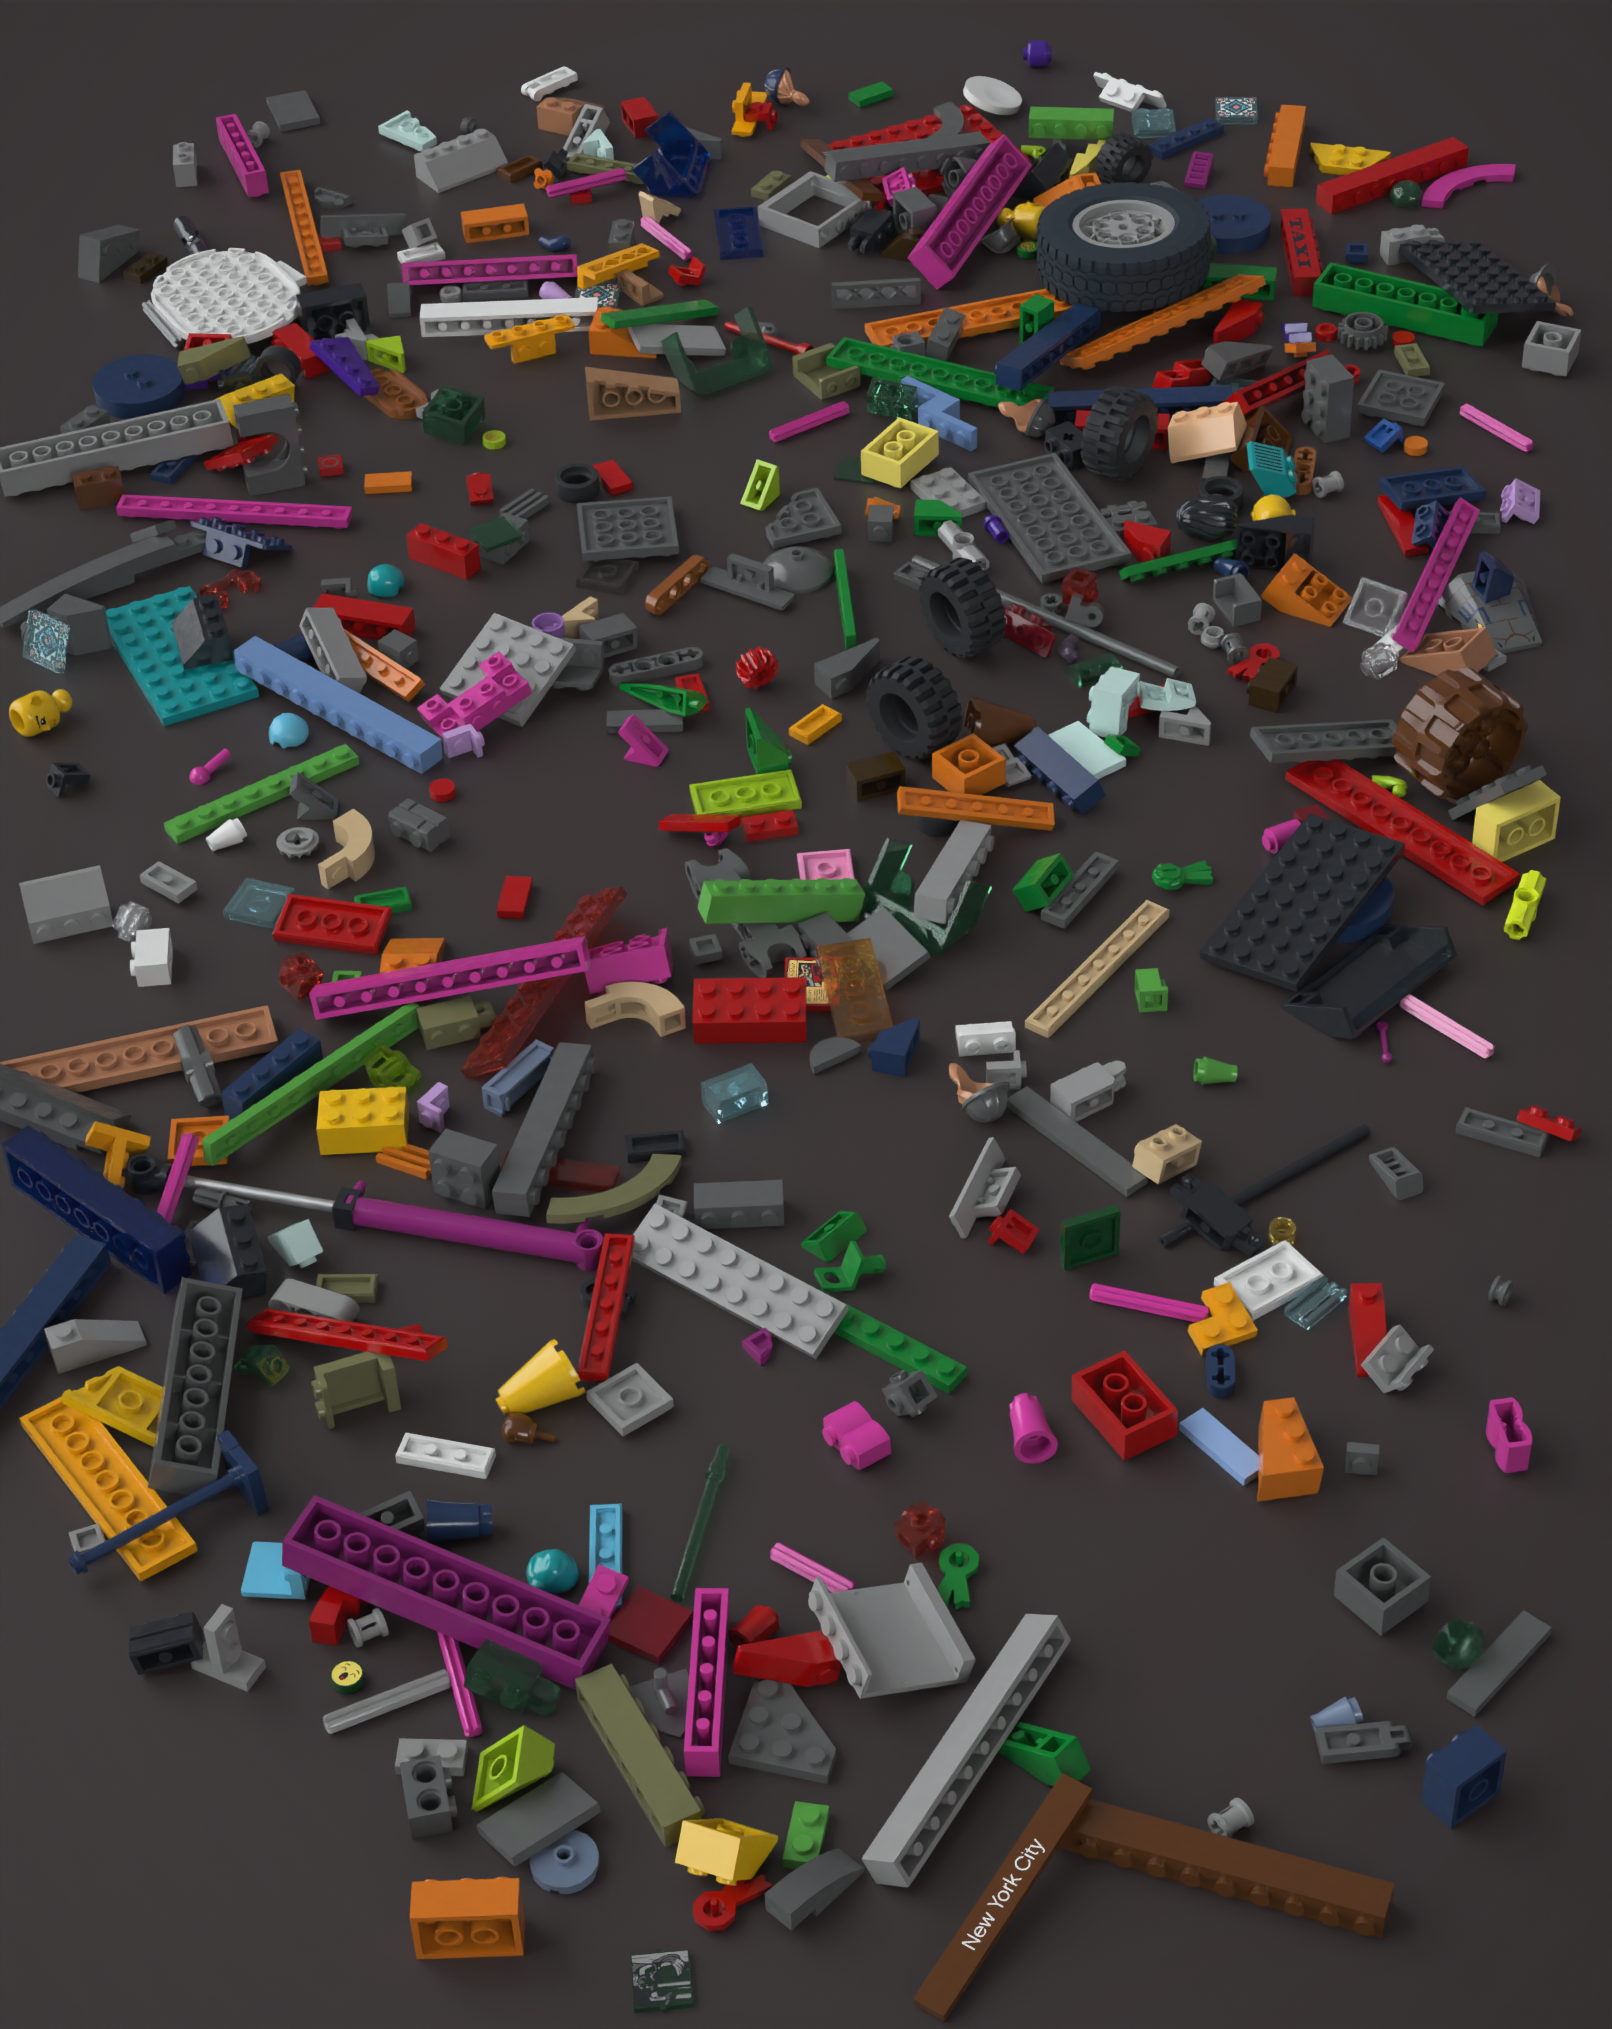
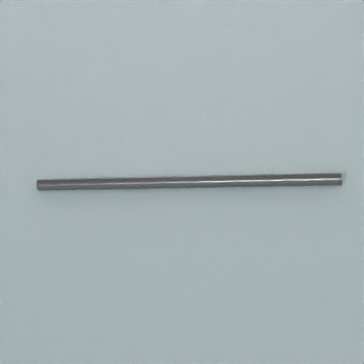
(1079, 630)

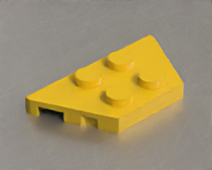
(1345, 160)
(121, 1402)

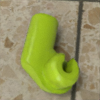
(1397, 785)

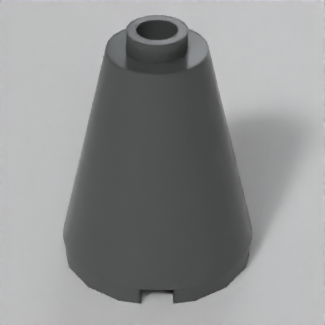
(954, 172)

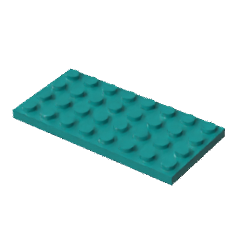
(149, 649)

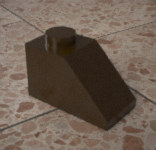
(903, 245)

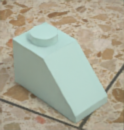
(297, 1244)

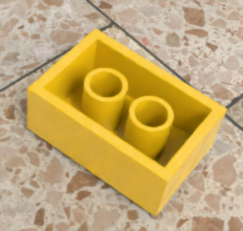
(362, 1120)

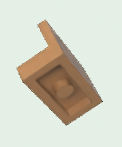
(638, 288)

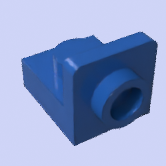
(1384, 435)

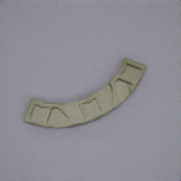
(628, 1196)

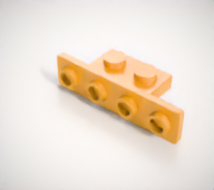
(739, 106)
(532, 339)

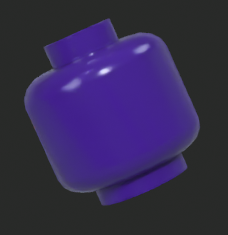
(1037, 53)

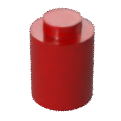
(755, 1626)

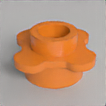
(548, 178)

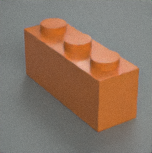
(495, 223)

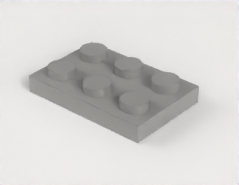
(950, 489)

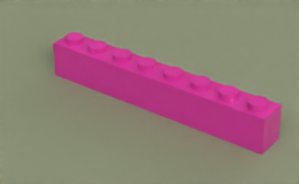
(490, 269)

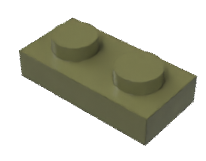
(770, 185)
(1412, 360)

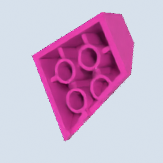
(639, 961)

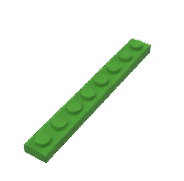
(258, 794)

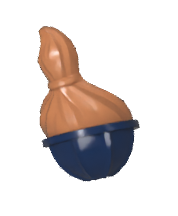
(780, 88)

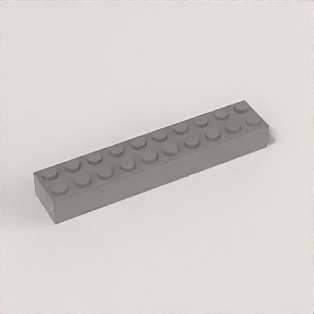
(120, 443)

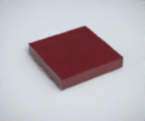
(649, 1624)

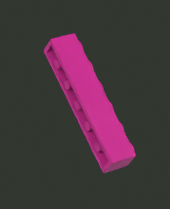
(242, 155)
(707, 1682)

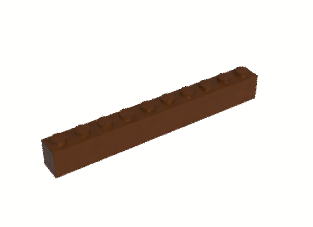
(1232, 1868)

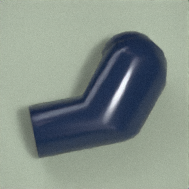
(555, 244)

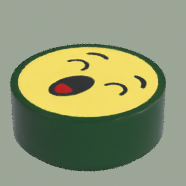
(347, 1677)

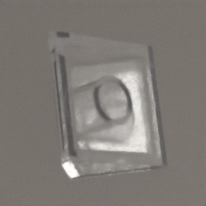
(1375, 607)

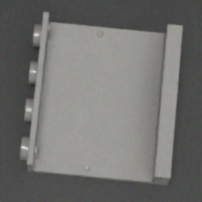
(893, 1635)

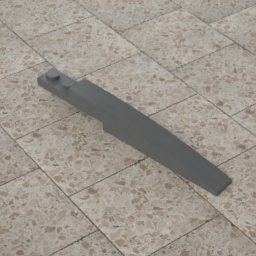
(104, 573)

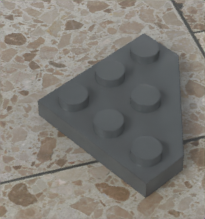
(803, 520)
(781, 1735)

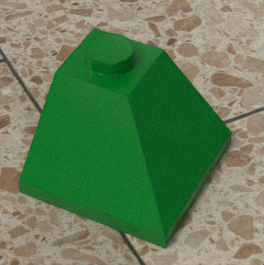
(765, 746)

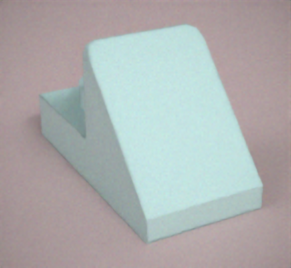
(598, 145)

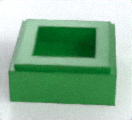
(1122, 745)

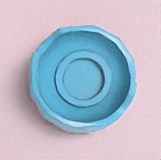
(288, 730)

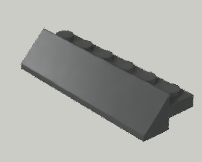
(53, 1109)

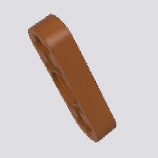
(1307, 465)

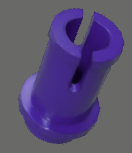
(993, 525)

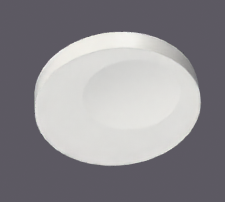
(992, 95)

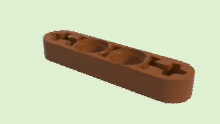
(676, 584)

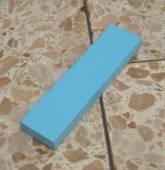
(606, 1539)

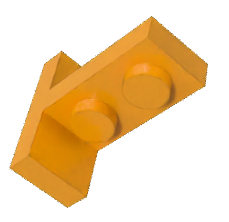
(119, 1146)

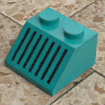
(1272, 469)

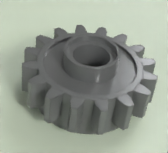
(1362, 330)

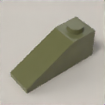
(207, 360)

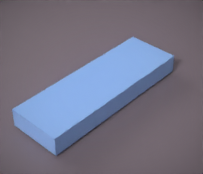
(1221, 1446)

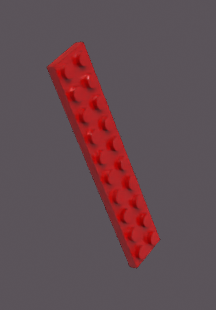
(1387, 815)

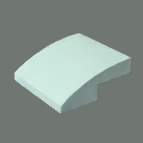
(1171, 697)

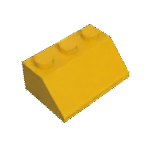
(268, 388)

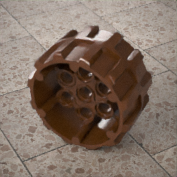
(1459, 734)

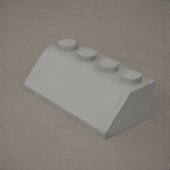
(459, 160)

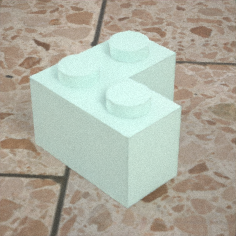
(1111, 701)

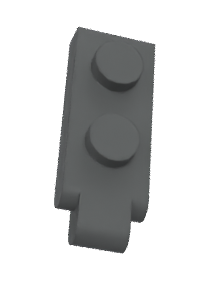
(1362, 1741)

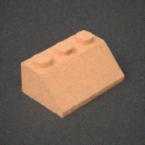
(1205, 431)

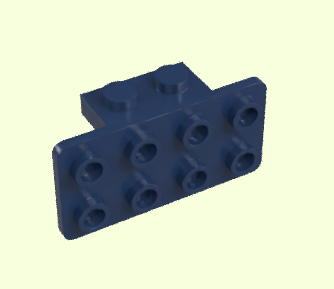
(234, 542)

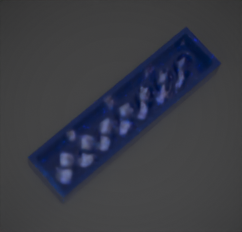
(97, 1208)

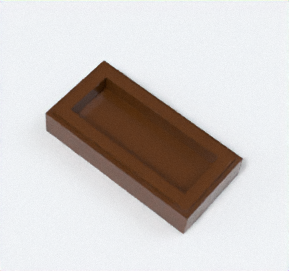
(519, 168)

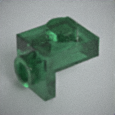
(265, 1361)

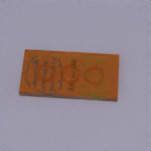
(854, 989)

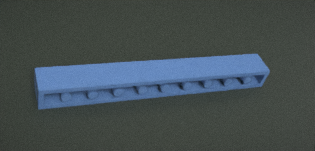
(338, 704)

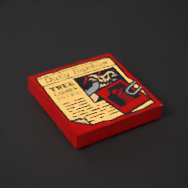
(809, 968)

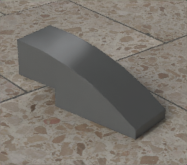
(811, 1887)

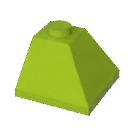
(511, 1766)

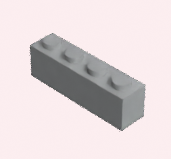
(332, 647)

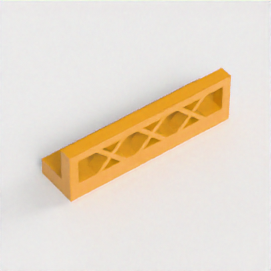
(608, 266)

